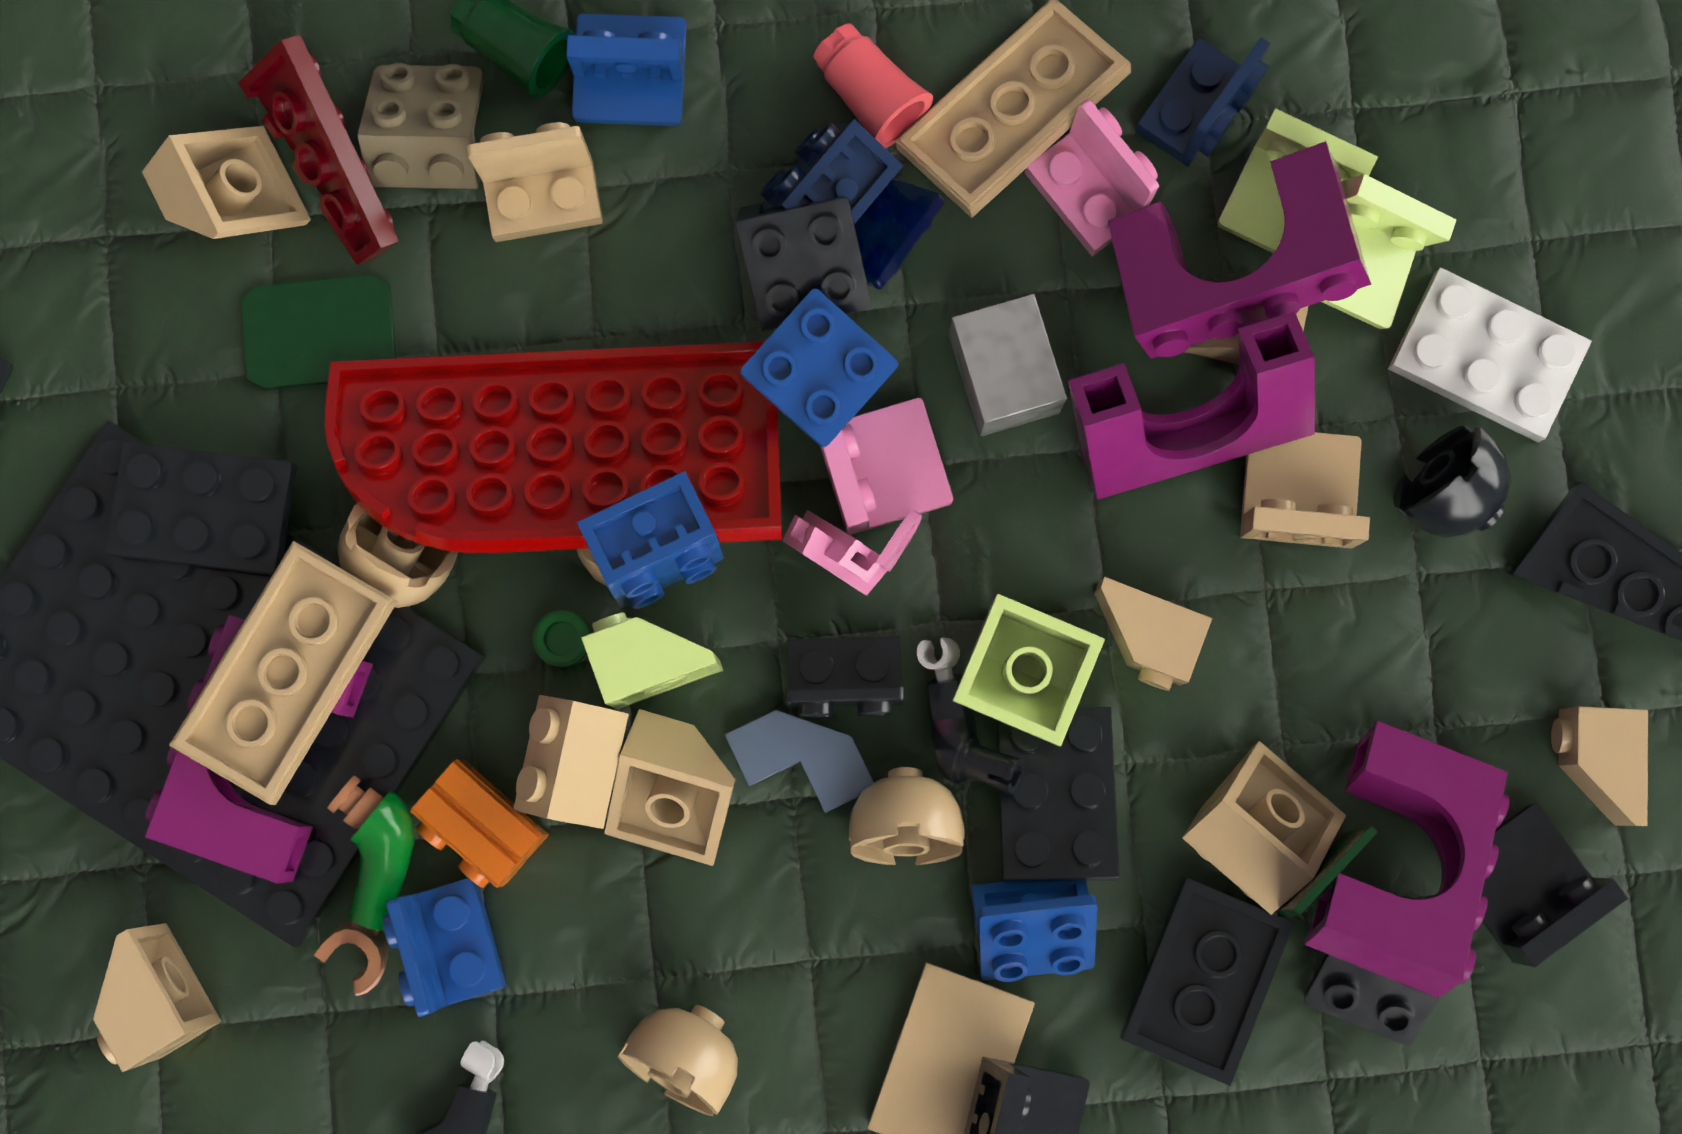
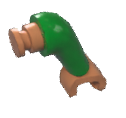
(385, 850)

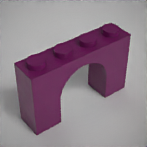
(1312, 264)
(1260, 409)
(1459, 809)
(209, 818)

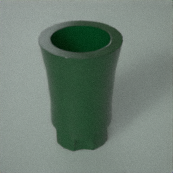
(515, 41)

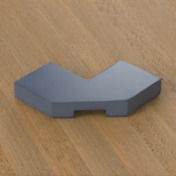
(784, 740)

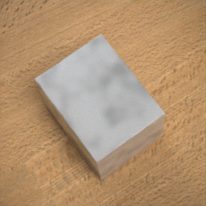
(1007, 365)

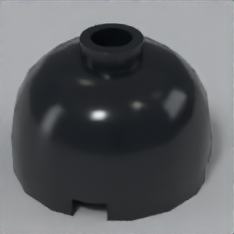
(1459, 485)

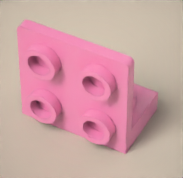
(1093, 176)
(886, 467)

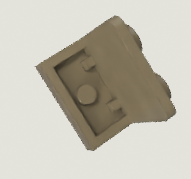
(421, 125)

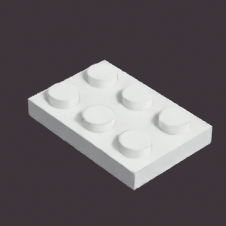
(1489, 355)

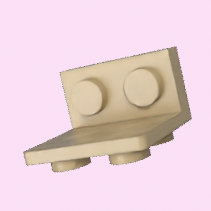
(537, 181)
(1305, 493)

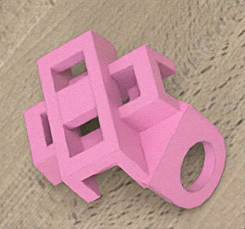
(846, 555)

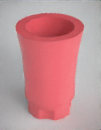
(871, 84)

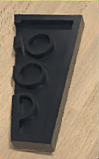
(1606, 562)

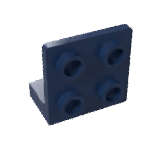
(1201, 100)
(832, 165)

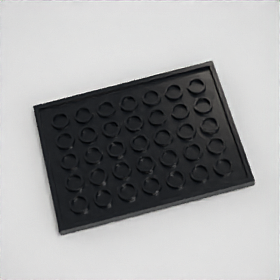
(104, 674)

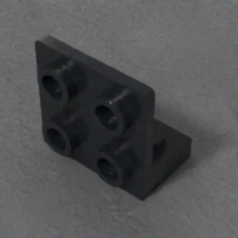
(802, 251)
(844, 674)
(1541, 890)
(1369, 1000)
(1025, 1100)

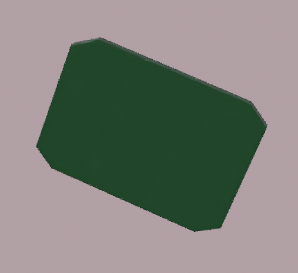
(305, 325)

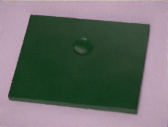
(1333, 863)

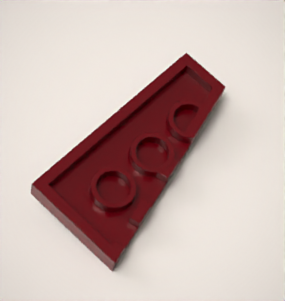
(304, 114)

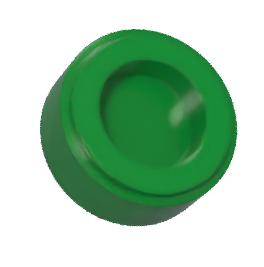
(559, 639)

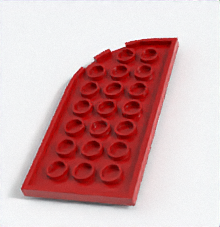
(534, 441)

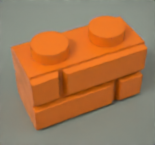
(477, 825)

